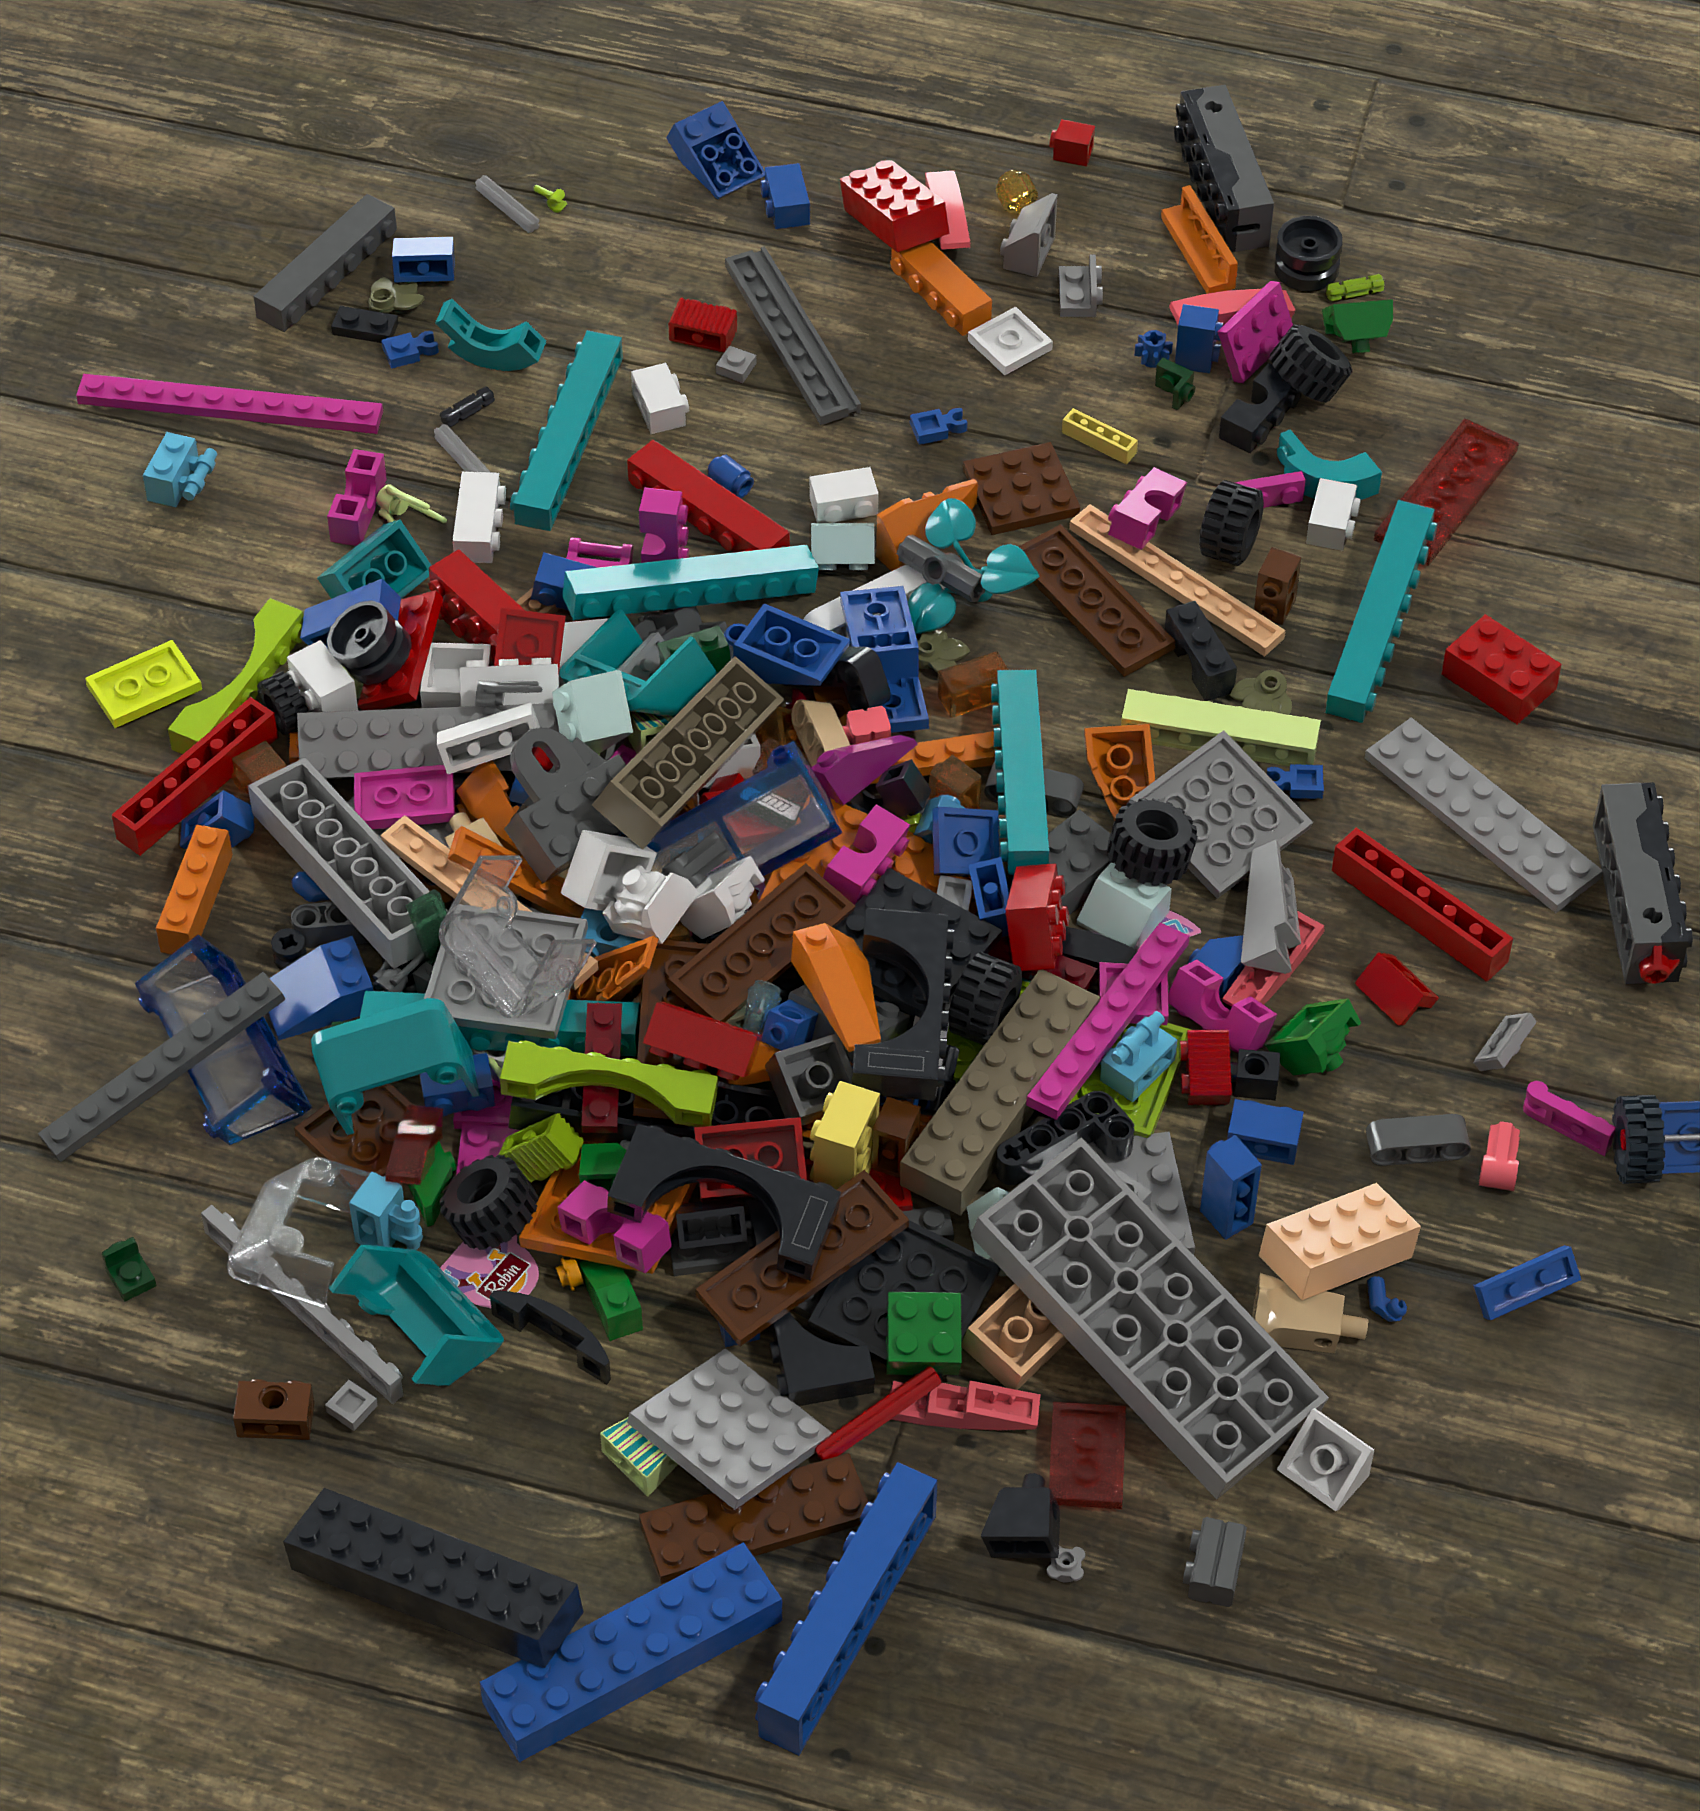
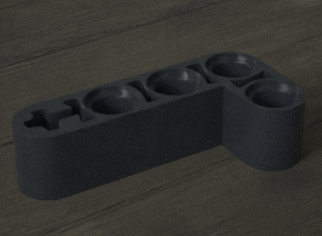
(860, 676)
(1022, 1156)

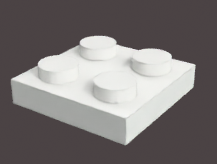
(1010, 340)

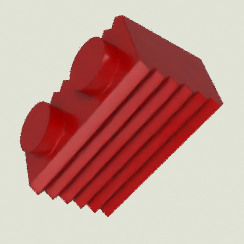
(703, 325)
(1207, 1067)

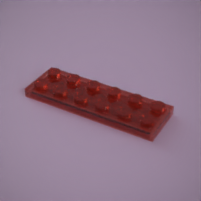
(1457, 480)

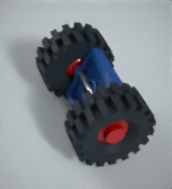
(1655, 1138)

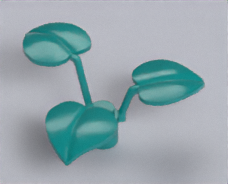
(1005, 572)

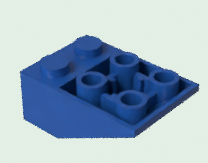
(715, 150)

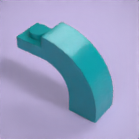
(486, 346)
(1356, 470)

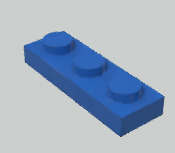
(1527, 1282)

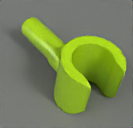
(555, 198)

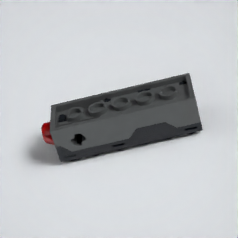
(1224, 167)
(1641, 883)

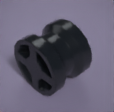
(295, 944)

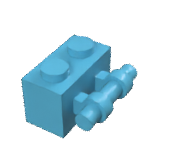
(177, 470)
(1138, 1057)
(383, 1216)

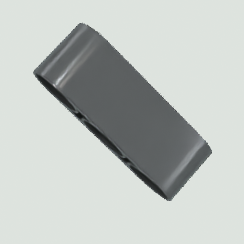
(1061, 791)
(323, 924)
(1418, 1139)

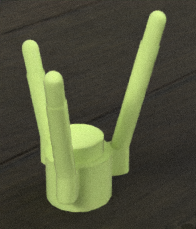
(396, 503)

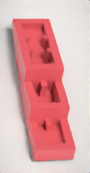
(946, 187)
(1227, 302)
(1262, 983)
(974, 1407)

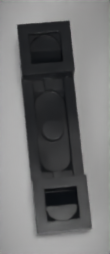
(1095, 948)
(520, 1309)

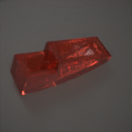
(415, 1145)

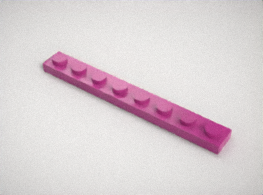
(1107, 1021)

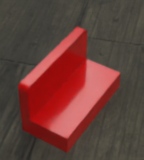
(1394, 988)

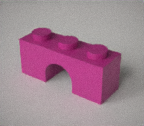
(353, 511)
(1138, 514)
(662, 521)
(880, 838)
(1197, 997)
(636, 1243)

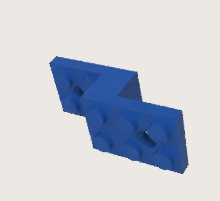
(895, 644)

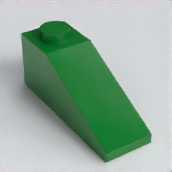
(612, 1298)

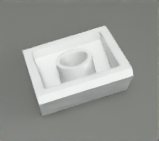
(1327, 1460)

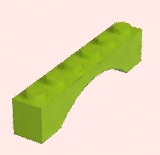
(276, 634)
(538, 1071)

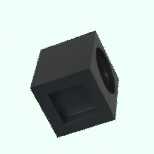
(1266, 1070)

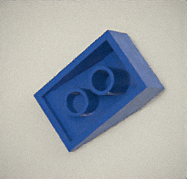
(788, 648)
(320, 989)

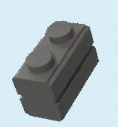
(1216, 1561)

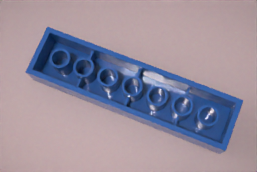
(846, 1608)
(632, 1651)

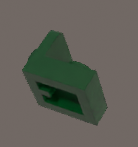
(1175, 380)
(128, 1269)

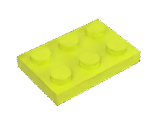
(143, 683)

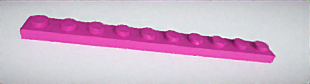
(230, 403)

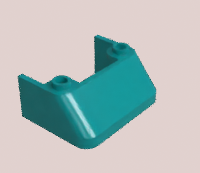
(665, 691)
(389, 1049)
(424, 1306)

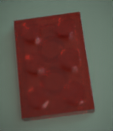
(1087, 1455)

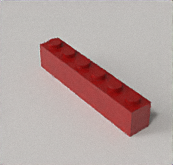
(709, 504)
(192, 777)
(1422, 904)

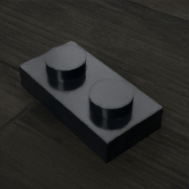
(364, 324)

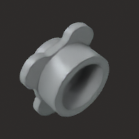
(1070, 1572)

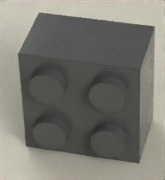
(806, 1076)

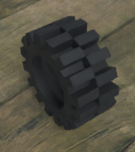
(283, 699)

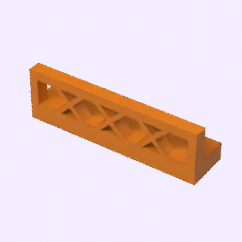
(1201, 243)

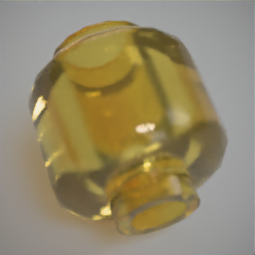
(1015, 191)

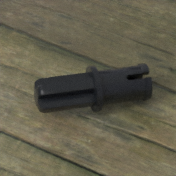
(942, 1092)

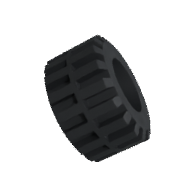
(1310, 363)
(1231, 522)
(1152, 841)
(983, 997)
(489, 1202)

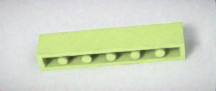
(1192, 723)

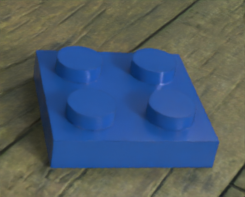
(963, 838)

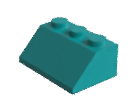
(386, 555)

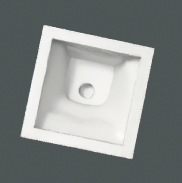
(722, 898)
(649, 904)

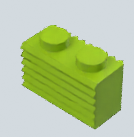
(543, 1148)

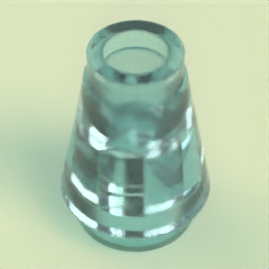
(760, 1000)

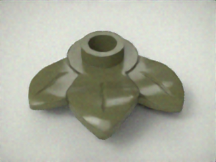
(389, 297)
(939, 651)
(1260, 697)

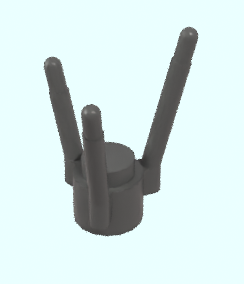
(492, 693)
(396, 979)

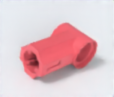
(1500, 1163)

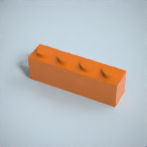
(943, 286)
(194, 888)

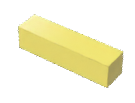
(1099, 436)

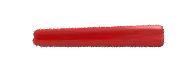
(878, 1414)

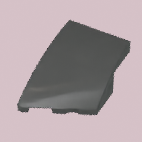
(674, 623)

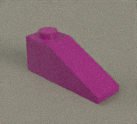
(852, 768)

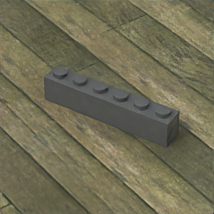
(325, 263)

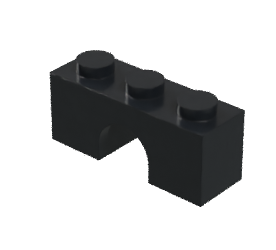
(1250, 424)
(1211, 664)
(900, 791)

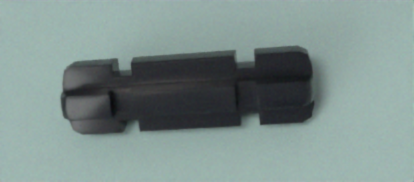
(467, 406)

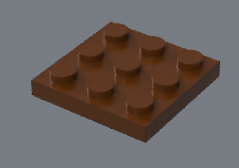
(1022, 488)
(373, 1135)

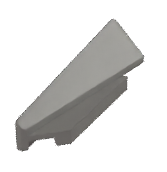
(1270, 912)

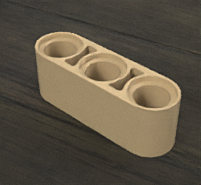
(817, 728)

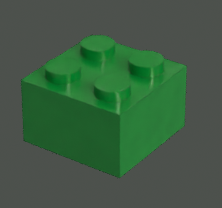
(923, 1332)

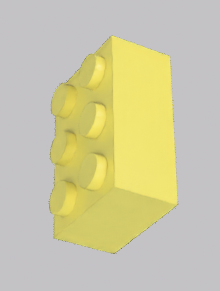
(844, 1135)

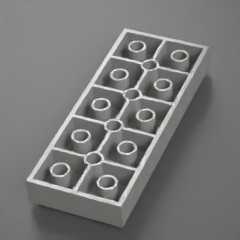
(1148, 1317)

